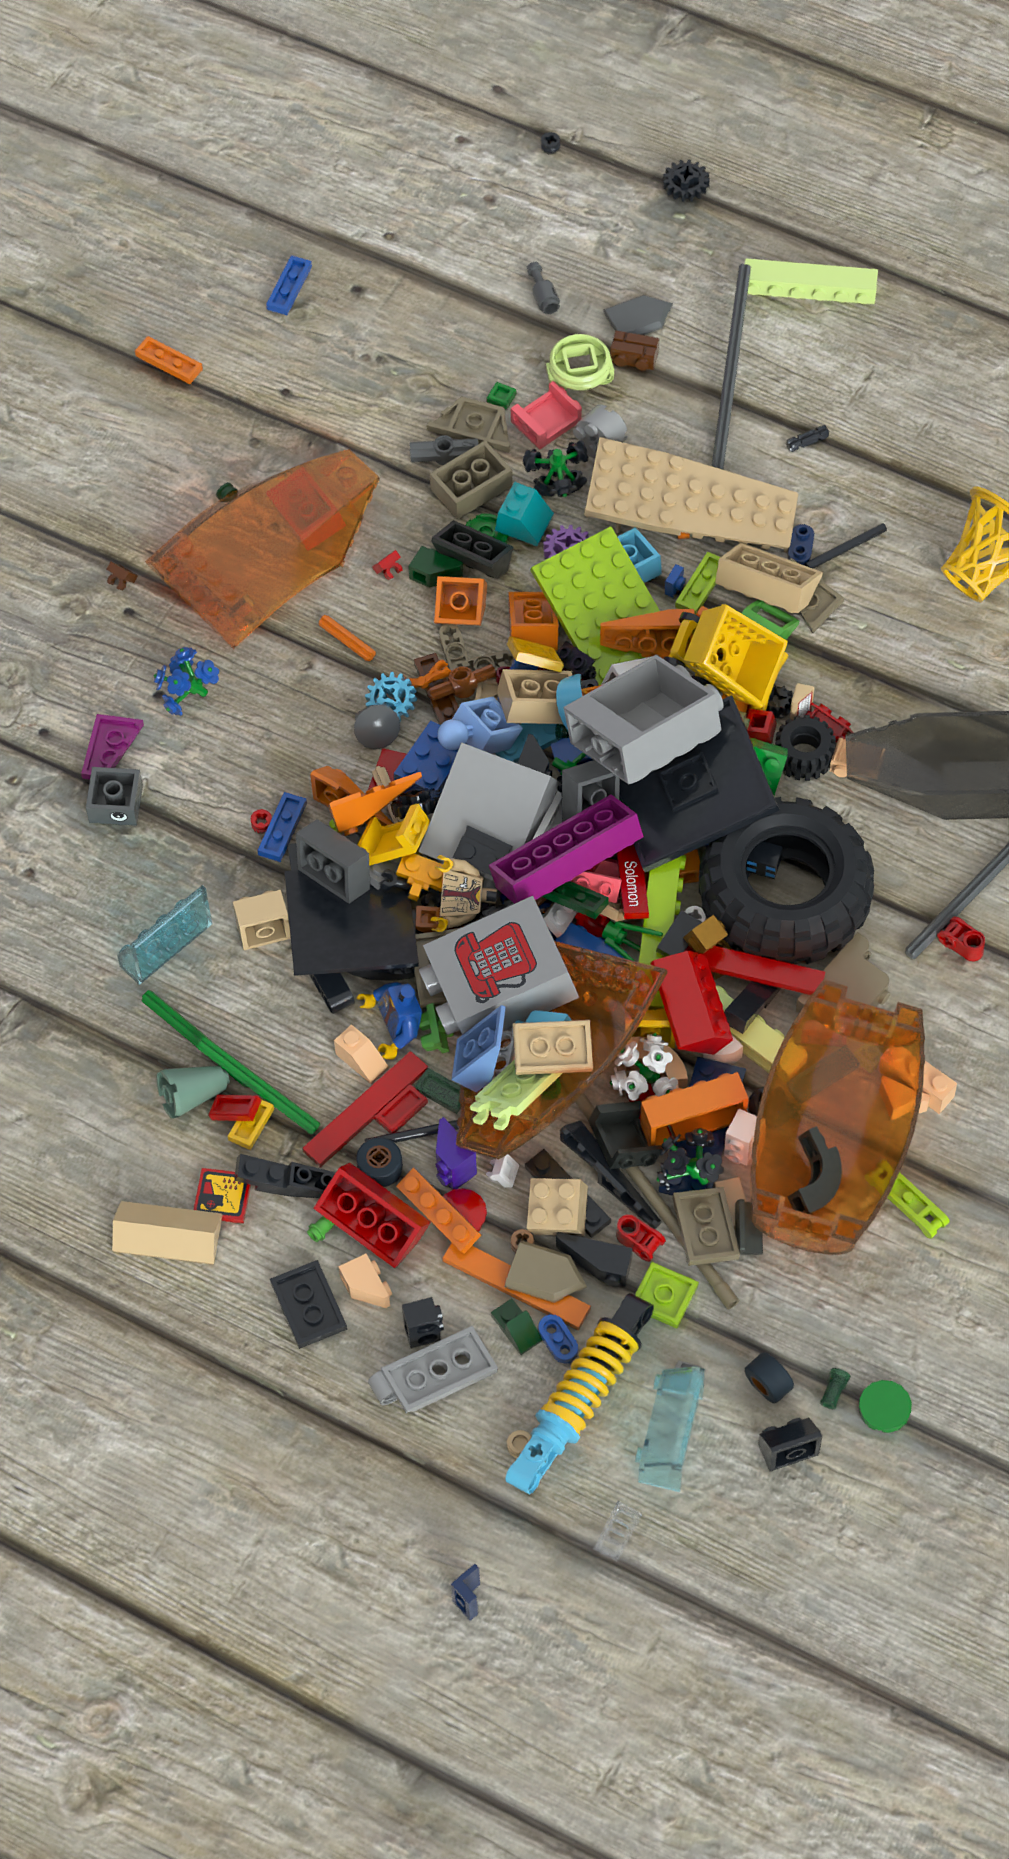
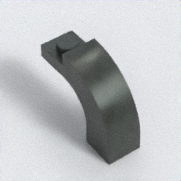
(825, 1173)

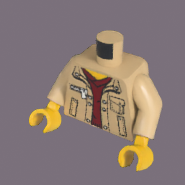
(461, 893)

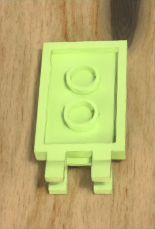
(509, 1095)

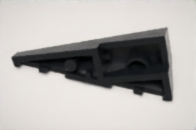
(584, 1144)

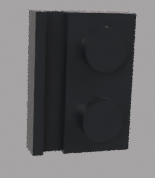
(480, 849)

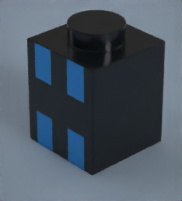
(765, 859)

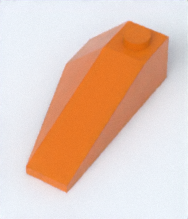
(645, 634)
(334, 784)

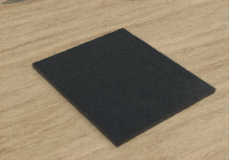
(346, 937)

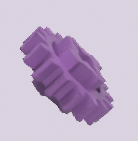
(562, 540)

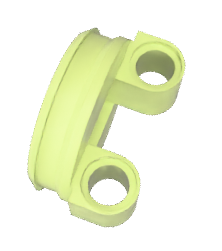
(583, 378)

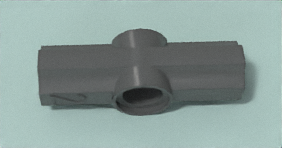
(441, 450)

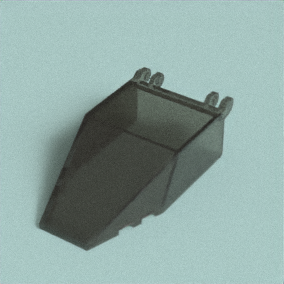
(937, 763)

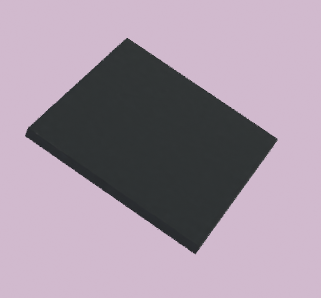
(700, 794)

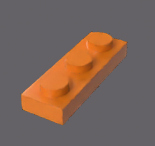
(168, 360)

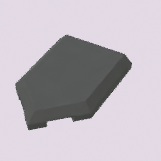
(639, 315)

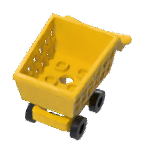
(748, 659)

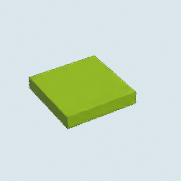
(668, 1293)

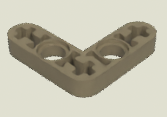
(463, 660)

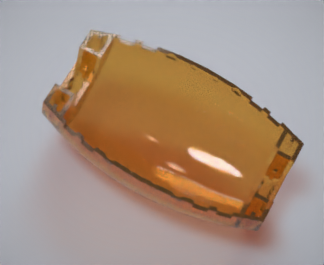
(862, 1085)

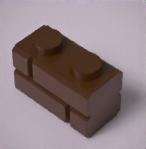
(634, 350)

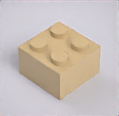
(261, 919)
(557, 1206)

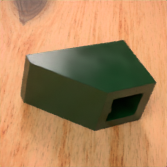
(430, 564)

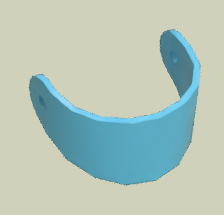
(568, 691)

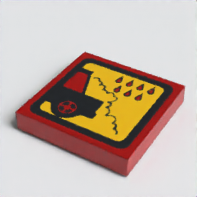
(221, 1194)

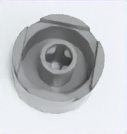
(599, 424)

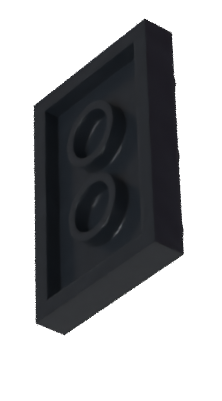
(308, 1304)

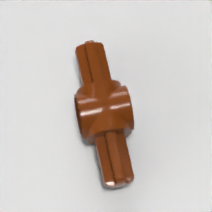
(462, 682)

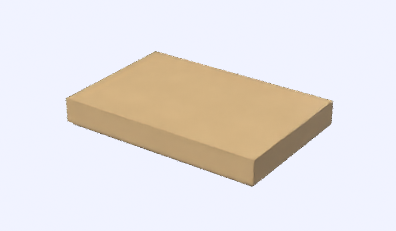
(552, 1047)

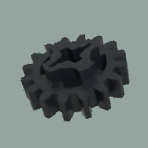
(686, 180)
(424, 797)

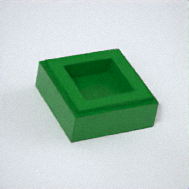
(501, 395)

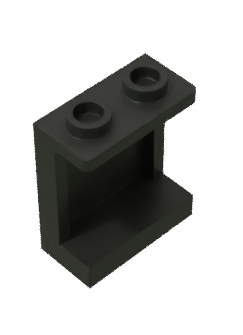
(621, 1135)

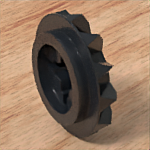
(784, 706)

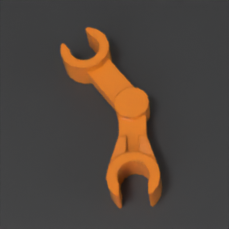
(434, 674)

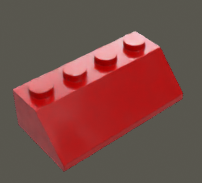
(693, 1003)
(371, 1214)

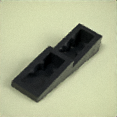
(749, 1004)

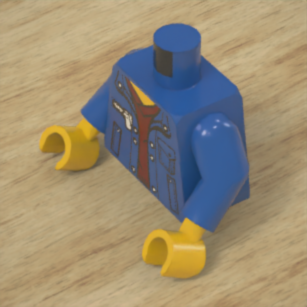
(400, 1013)

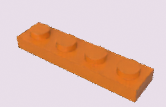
(438, 1210)

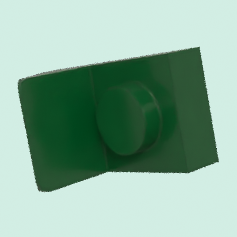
(517, 1326)

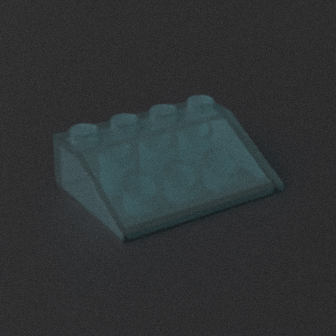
(166, 936)

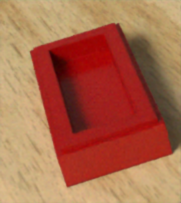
(235, 1107)
(401, 1109)

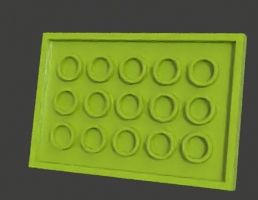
(594, 586)

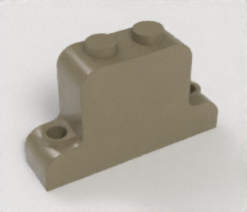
(852, 969)

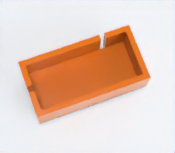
(703, 1105)

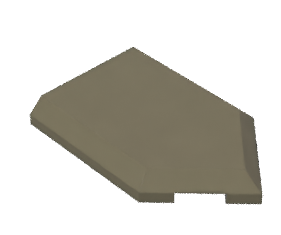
(543, 1273)

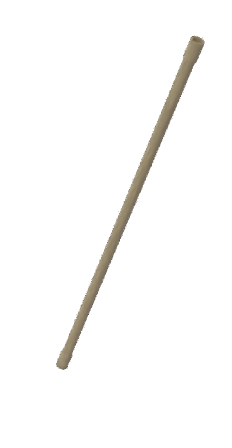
(719, 1286)

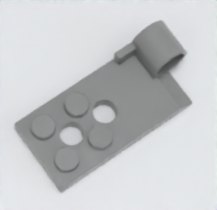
(417, 1385)

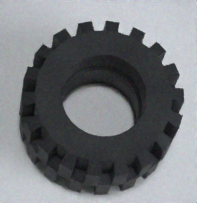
(809, 732)

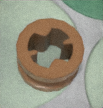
(522, 1233)

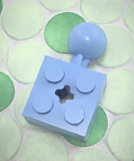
(480, 725)

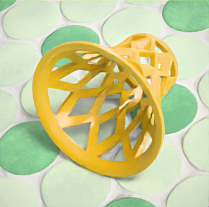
(991, 575)

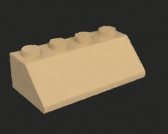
(767, 577)

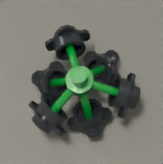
(555, 464)

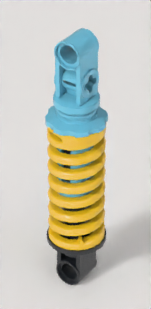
(582, 1384)

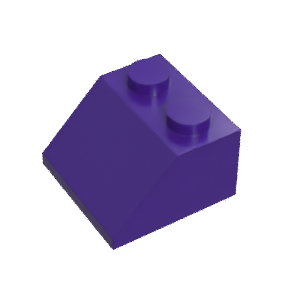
(453, 1164)

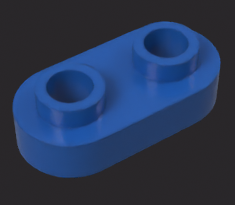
(559, 1340)

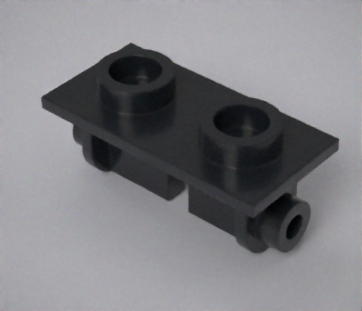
(576, 661)

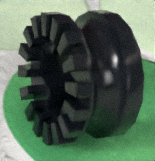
(554, 146)

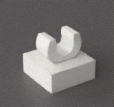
(504, 1170)

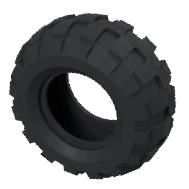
(796, 930)

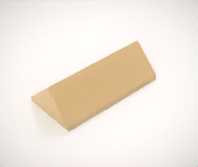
(166, 1232)

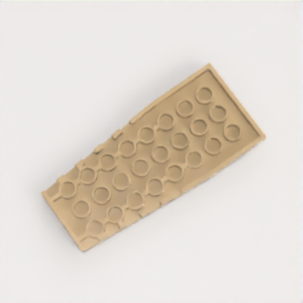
(685, 496)

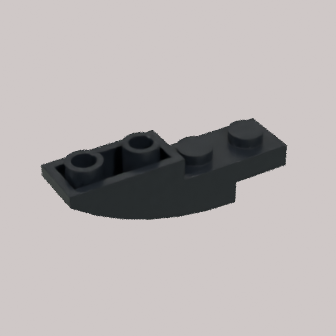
(282, 1179)

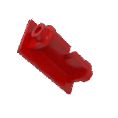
(839, 726)

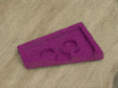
(109, 741)

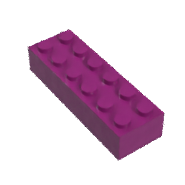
(566, 850)

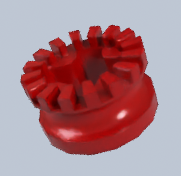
(260, 814)

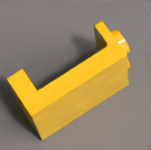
(396, 839)

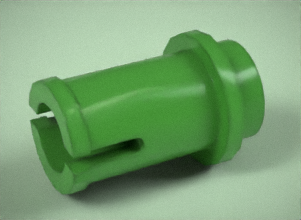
(319, 1229)

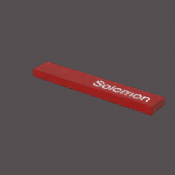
(632, 885)

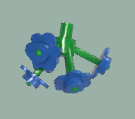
(184, 679)

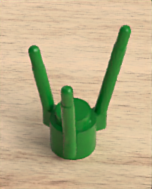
(615, 934)

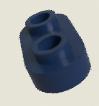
(801, 543)

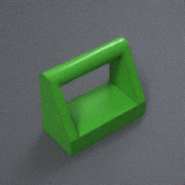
(785, 631)

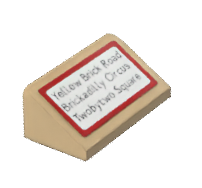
(801, 700)

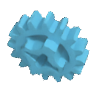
(394, 688)

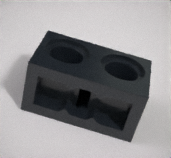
(422, 1322)

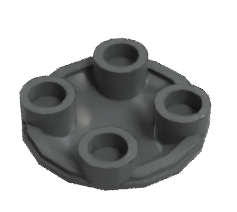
(376, 726)

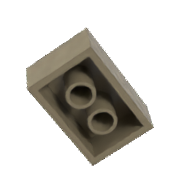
(471, 479)

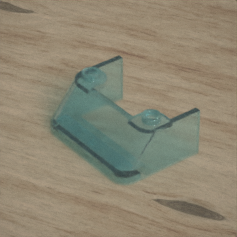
(670, 1426)

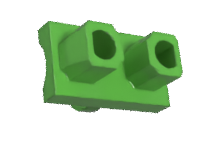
(438, 1037)

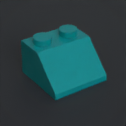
(524, 515)

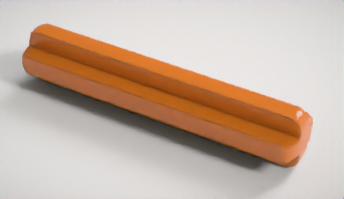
(347, 638)

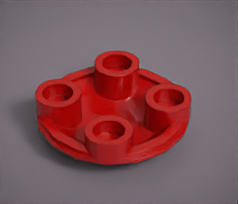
(469, 1205)

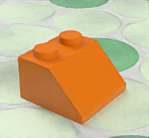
(460, 601)

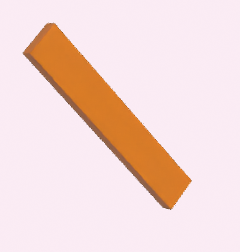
(495, 1272)

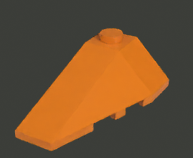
(357, 809)

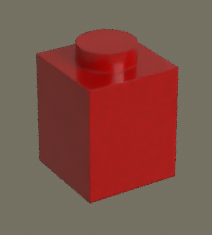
(761, 725)

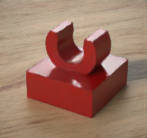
(387, 563)

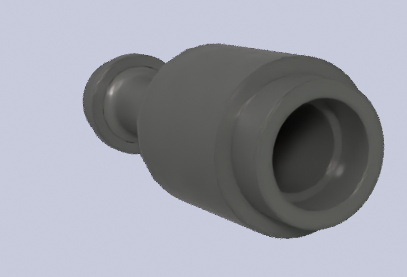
(543, 290)

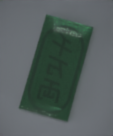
(439, 1090)

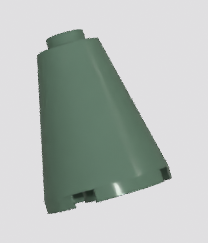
(189, 1087)

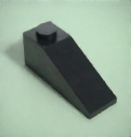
(601, 1259)

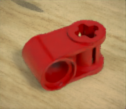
(959, 936)
(643, 1239)

